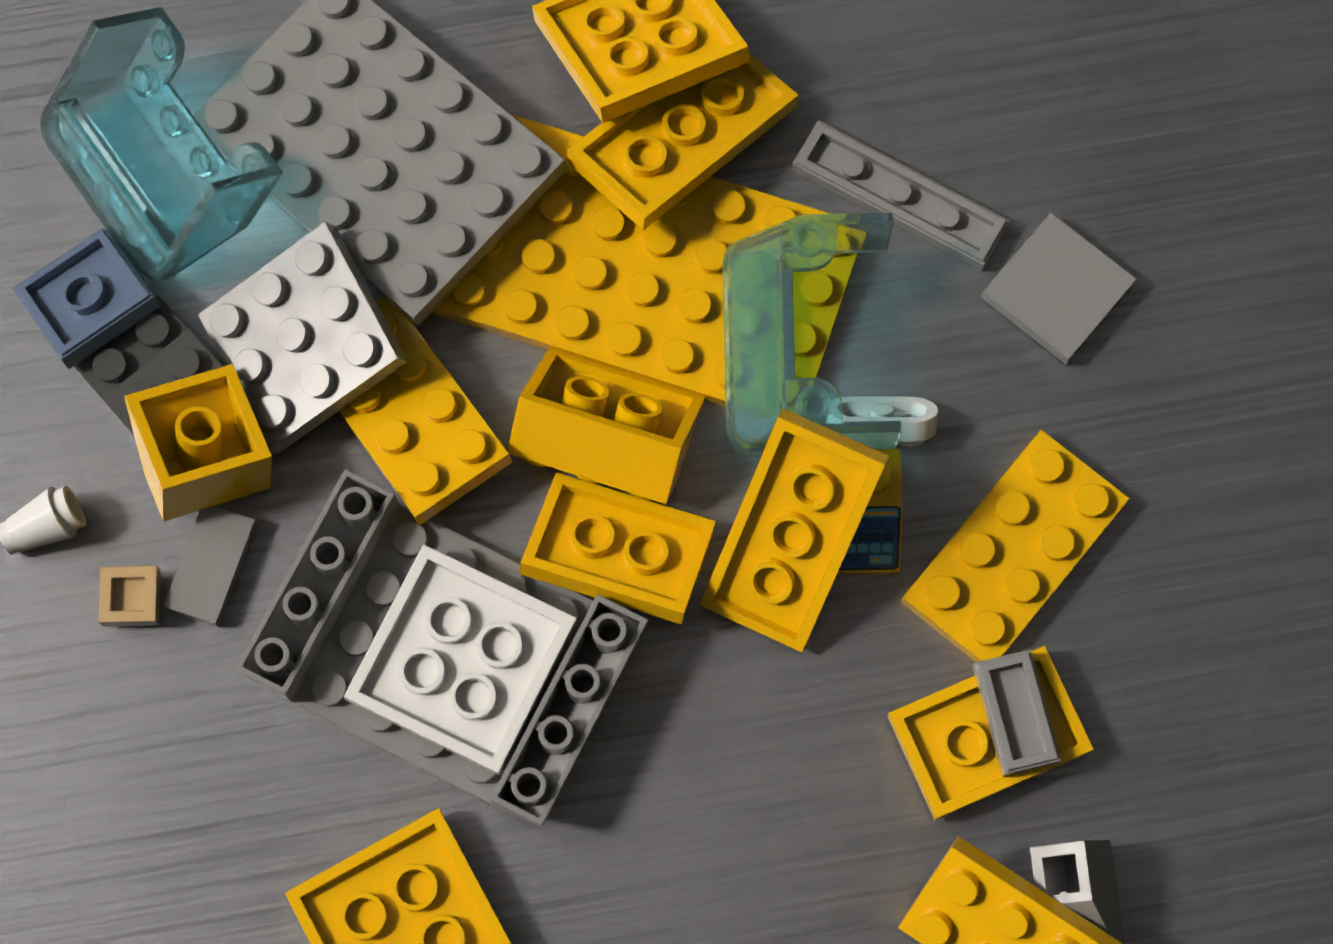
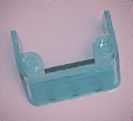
(761, 328)

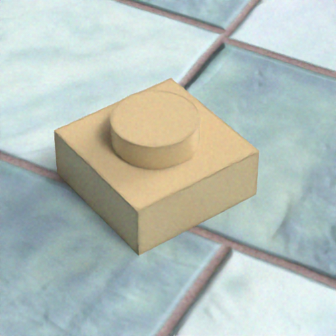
(129, 596)

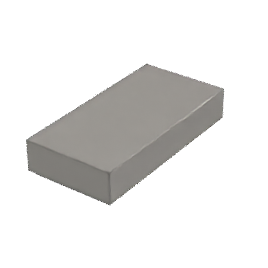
(210, 565)
(1016, 713)

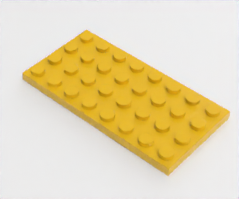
(635, 298)

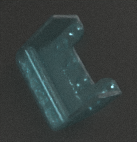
(144, 153)

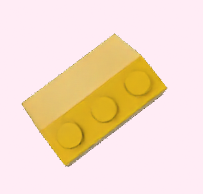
(605, 425)

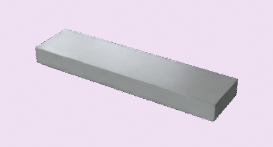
(890, 187)

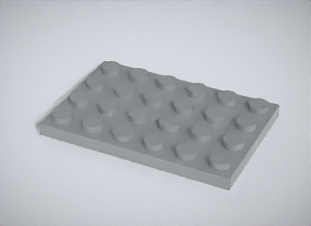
(383, 147)

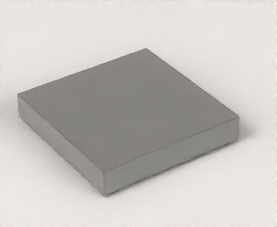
(1058, 288)

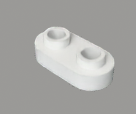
(916, 415)

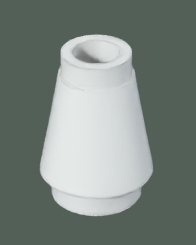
(43, 521)

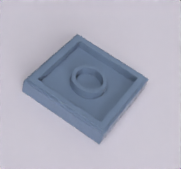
(86, 298)

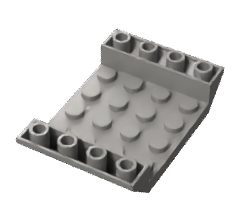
(338, 601)

